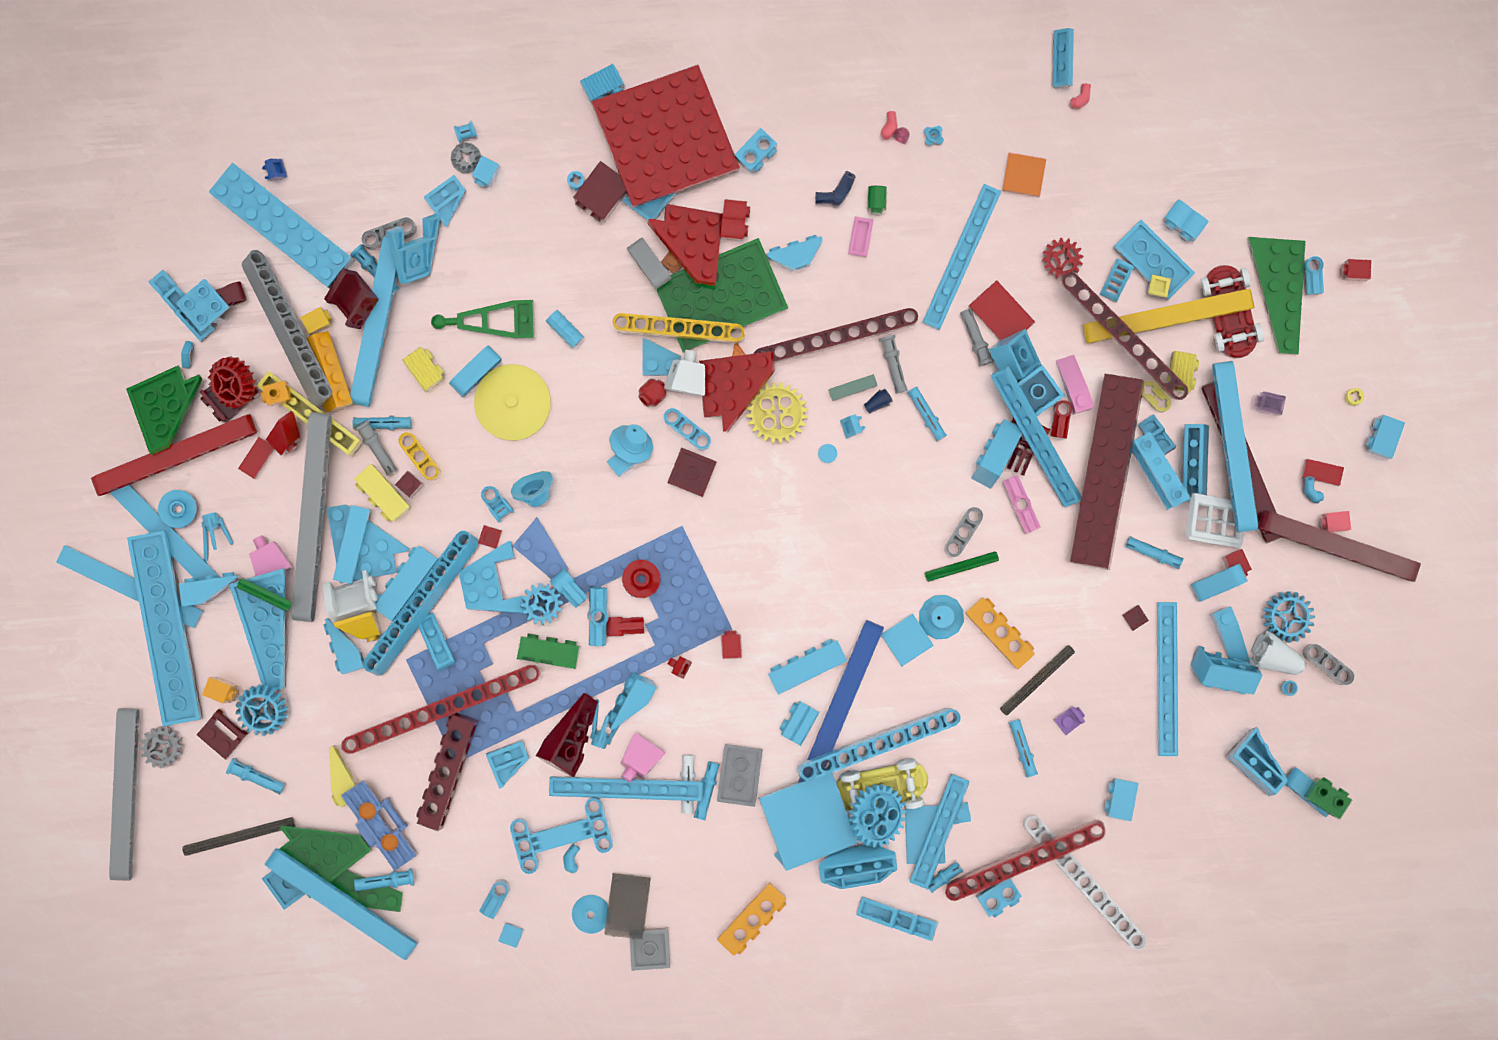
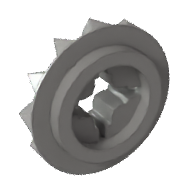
(464, 166)

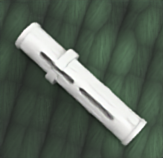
(687, 771)

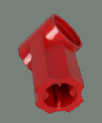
(1061, 422)
(619, 626)

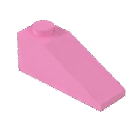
(1074, 384)

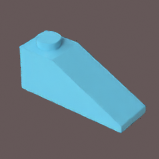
(1230, 633)

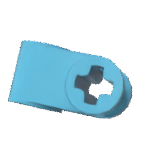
(496, 504)

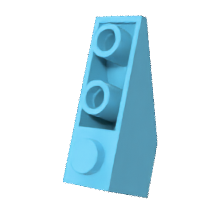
(202, 591)
(347, 652)
(635, 696)

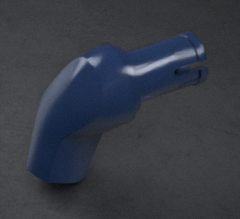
(839, 193)

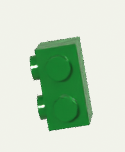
(1328, 798)

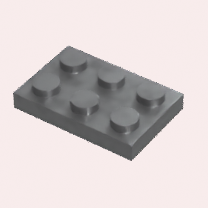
(739, 775)

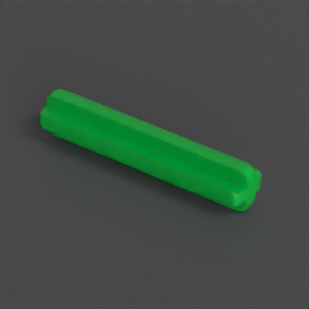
(264, 594)

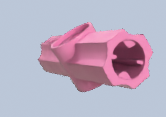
(1027, 516)

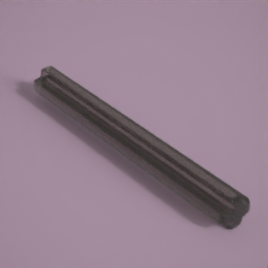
(1037, 680)

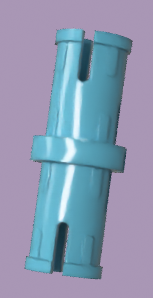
(945, 876)

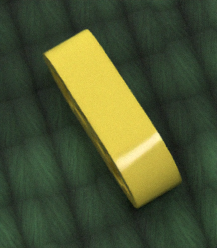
(1159, 394)

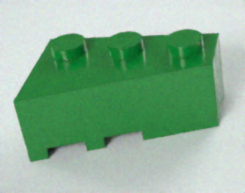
(548, 651)

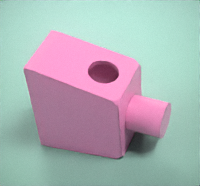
(268, 557)
(639, 758)

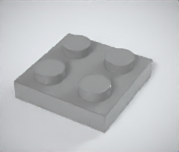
(651, 951)

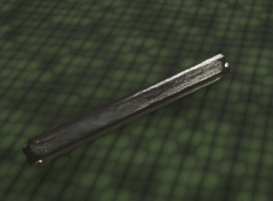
(237, 836)

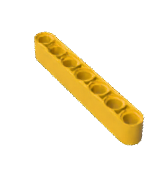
(671, 322)

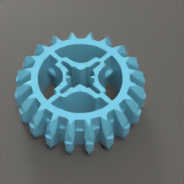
(1305, 621)
(276, 716)

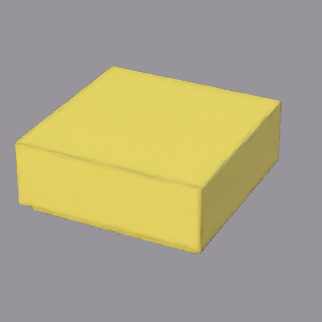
(1159, 286)

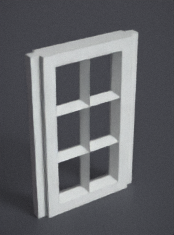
(1206, 536)

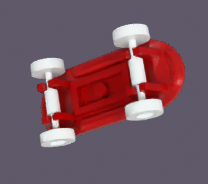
(1235, 332)

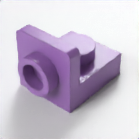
(1070, 719)

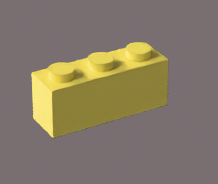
(381, 493)

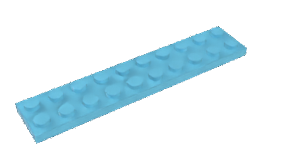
(164, 628)

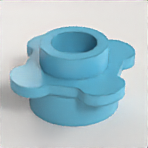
(933, 130)

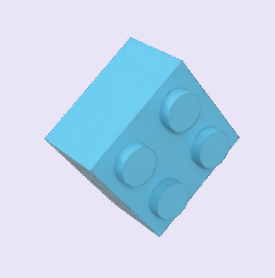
(1040, 389)

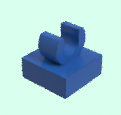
(275, 169)

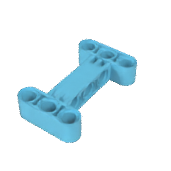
(561, 835)

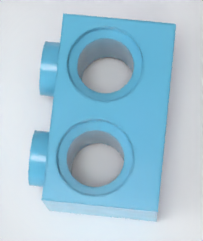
(751, 148)
(996, 892)

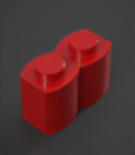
(734, 220)

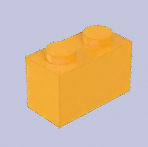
(220, 690)

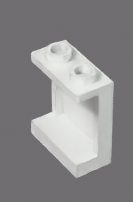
(350, 599)

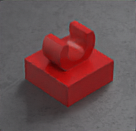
(680, 667)

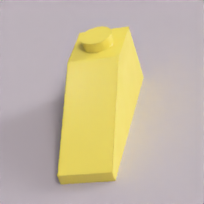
(341, 777)

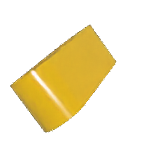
(417, 447)

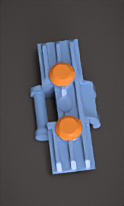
(373, 828)

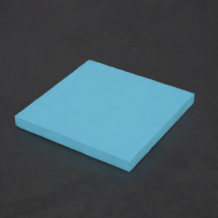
(808, 821)

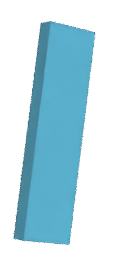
(351, 544)

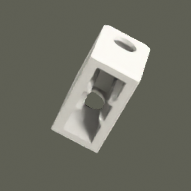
(686, 376)

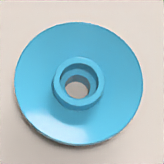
(167, 508)
(583, 906)

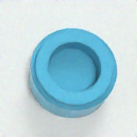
(827, 453)

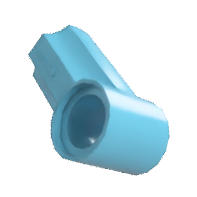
(1314, 278)
(566, 585)
(494, 899)

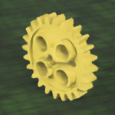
(794, 411)

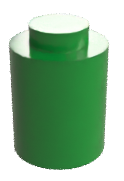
(877, 199)

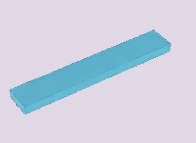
(939, 831)

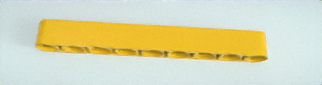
(1174, 315)

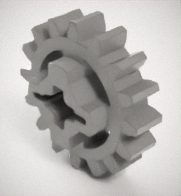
(164, 753)

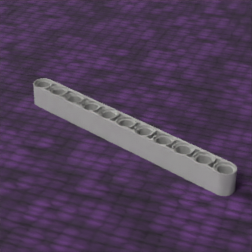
(311, 517)

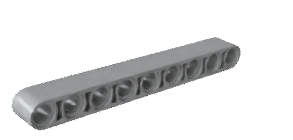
(286, 328)
(124, 794)

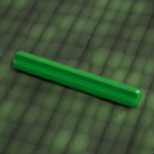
(961, 566)

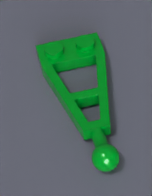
(522, 320)

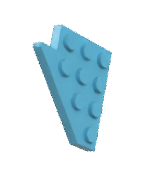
(377, 546)

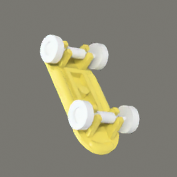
(905, 777)

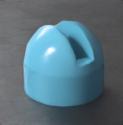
(1285, 687)

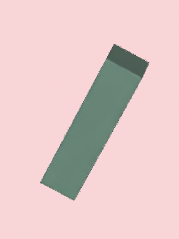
(852, 387)

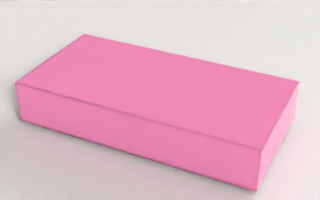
(860, 236)

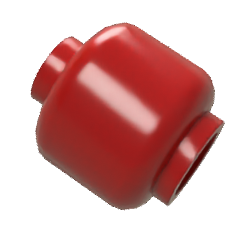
(652, 392)

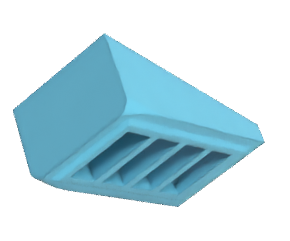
(1122, 264)

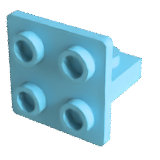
(203, 305)

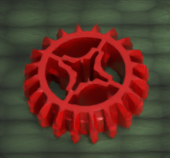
(232, 382)

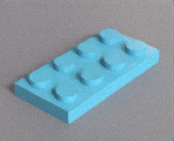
(1153, 257)

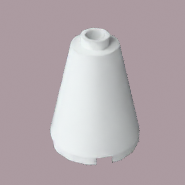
(1276, 655)

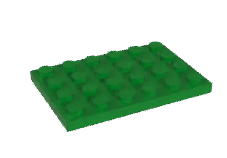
(742, 293)

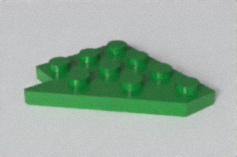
(161, 405)
(324, 851)

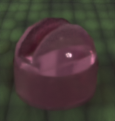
(901, 135)

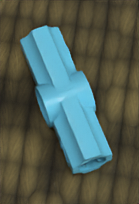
(597, 603)

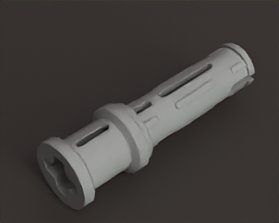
(979, 346)
(891, 354)
(371, 439)

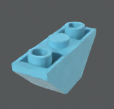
(796, 254)

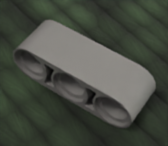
(379, 232)
(649, 263)
(967, 523)
(1337, 666)

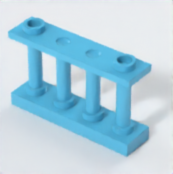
(1159, 471)

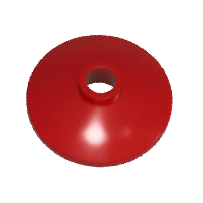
(631, 575)

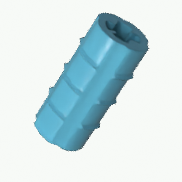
(564, 329)

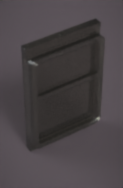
(627, 906)

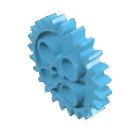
(877, 815)

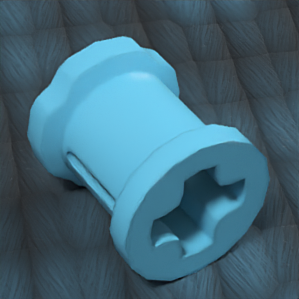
(460, 136)
(570, 179)

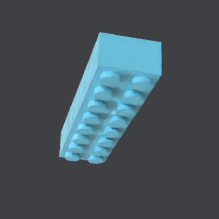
(280, 225)

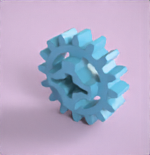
(548, 599)

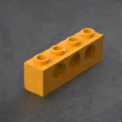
(1025, 649)
(768, 893)

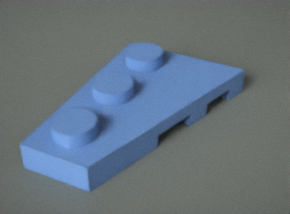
(540, 550)

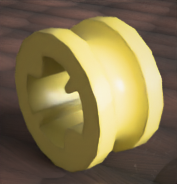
(1360, 395)

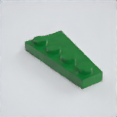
(379, 898)

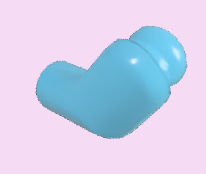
(1310, 492)
(568, 859)

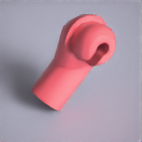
(1083, 98)
(890, 127)

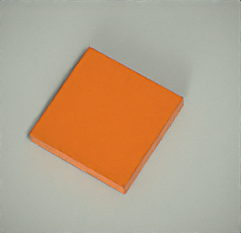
(1024, 174)

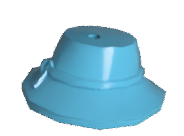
(631, 444)
(533, 488)
(950, 613)

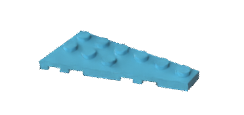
(264, 627)

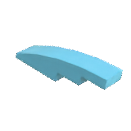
(171, 295)
(897, 918)

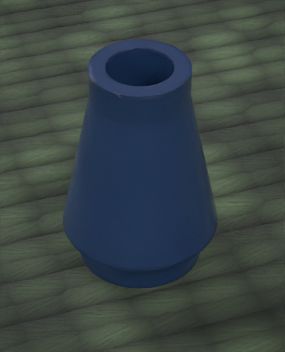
(878, 401)

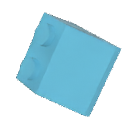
(1016, 353)

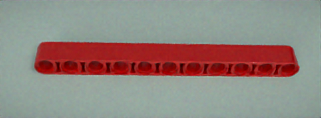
(431, 709)

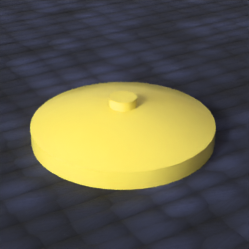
(512, 402)

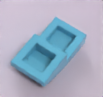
(1154, 426)

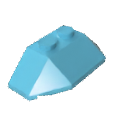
(857, 866)

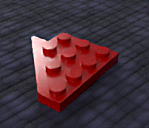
(692, 239)
(733, 384)

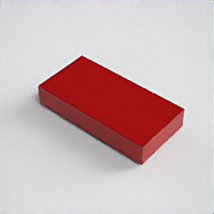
(256, 458)
(1323, 472)

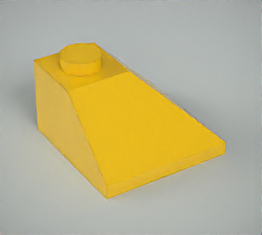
(361, 626)

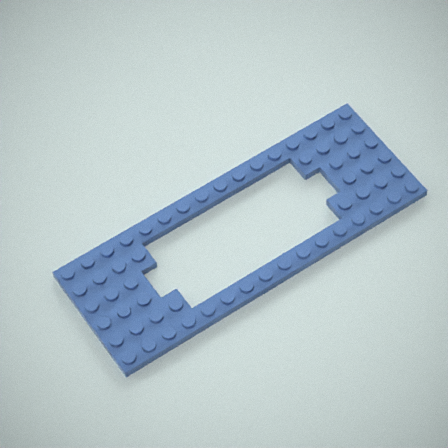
(686, 614)

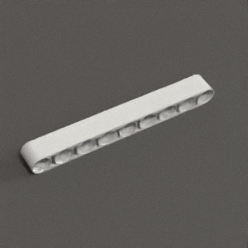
(1091, 888)

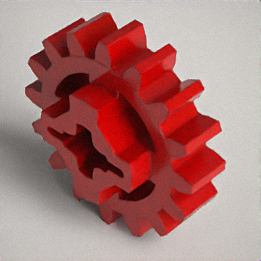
(1070, 260)

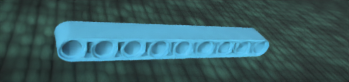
(375, 329)
(1235, 446)
(412, 607)
(869, 744)
(340, 903)

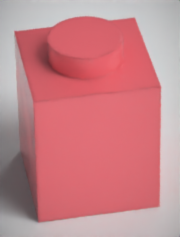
(1336, 521)

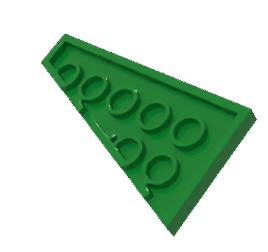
(1281, 282)

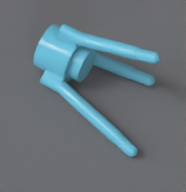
(211, 523)
(600, 738)

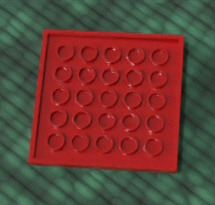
(665, 135)

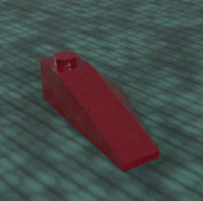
(566, 741)

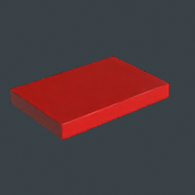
(1001, 312)

